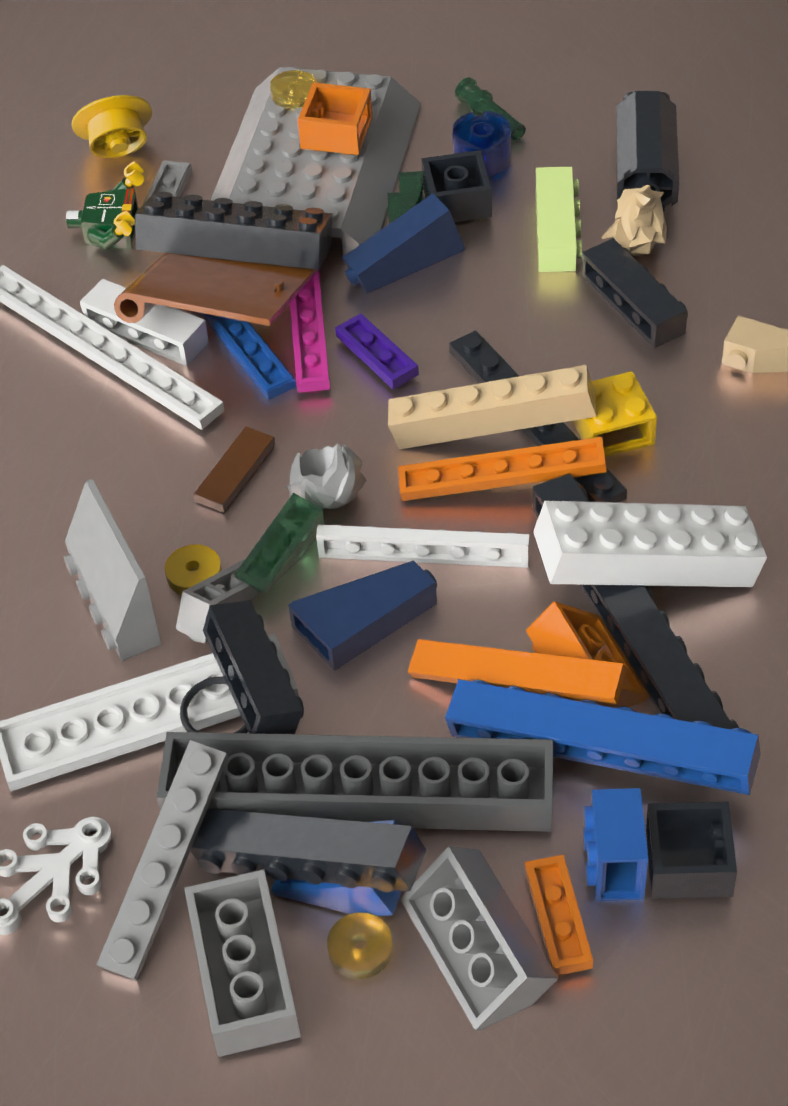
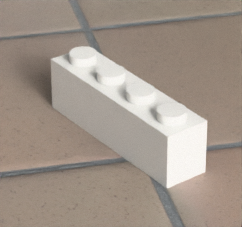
(161, 331)

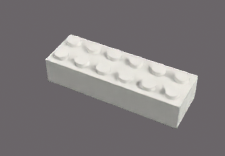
(648, 544)

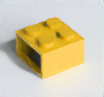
(619, 406)

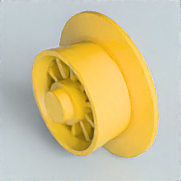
(113, 125)

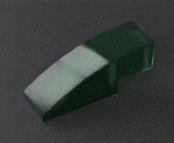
(409, 194)

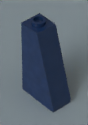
(405, 246)
(363, 611)

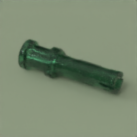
(482, 100)

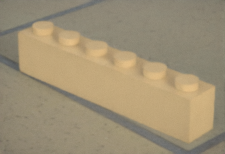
(492, 407)

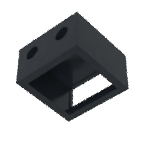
(690, 850)

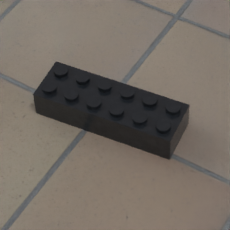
(234, 230)

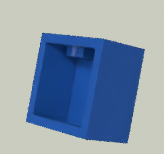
(616, 845)

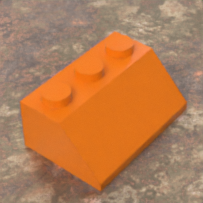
(583, 635)

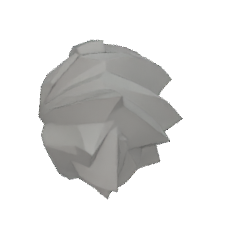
(327, 476)

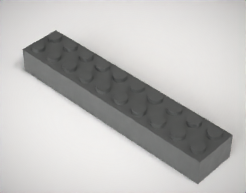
(380, 778)

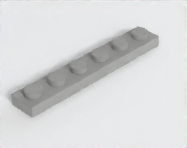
(162, 861)

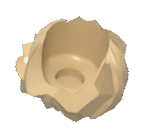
(639, 221)

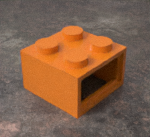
(335, 118)

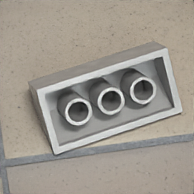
(477, 937)

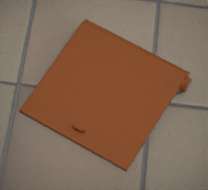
(213, 287)

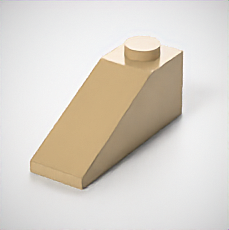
(756, 347)

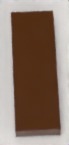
(234, 469)

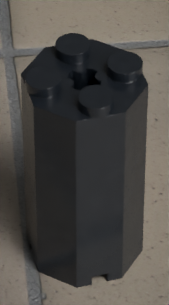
(647, 144)

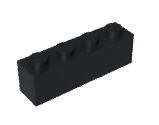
(634, 293)
(252, 669)

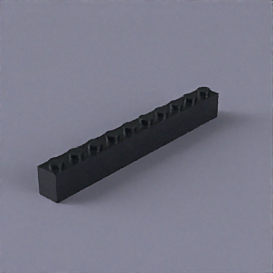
(645, 634)

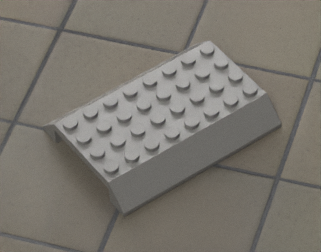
(274, 170)

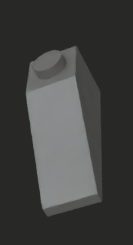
(214, 590)

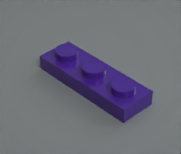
(377, 351)

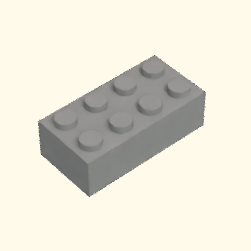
(241, 963)

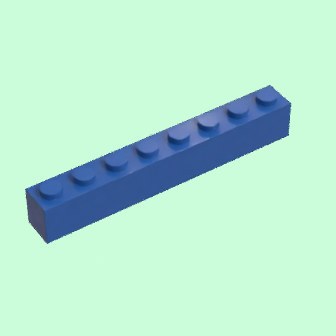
(608, 735)

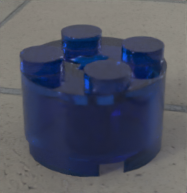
(485, 133)

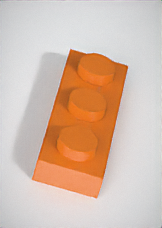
(558, 915)

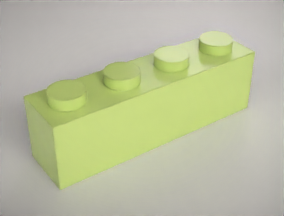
(556, 219)

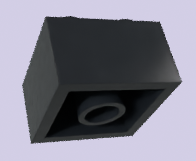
(459, 184)

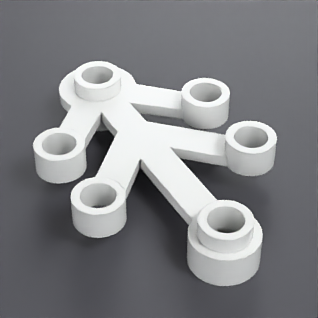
(54, 868)

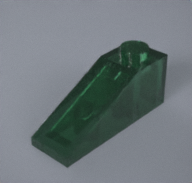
(281, 544)

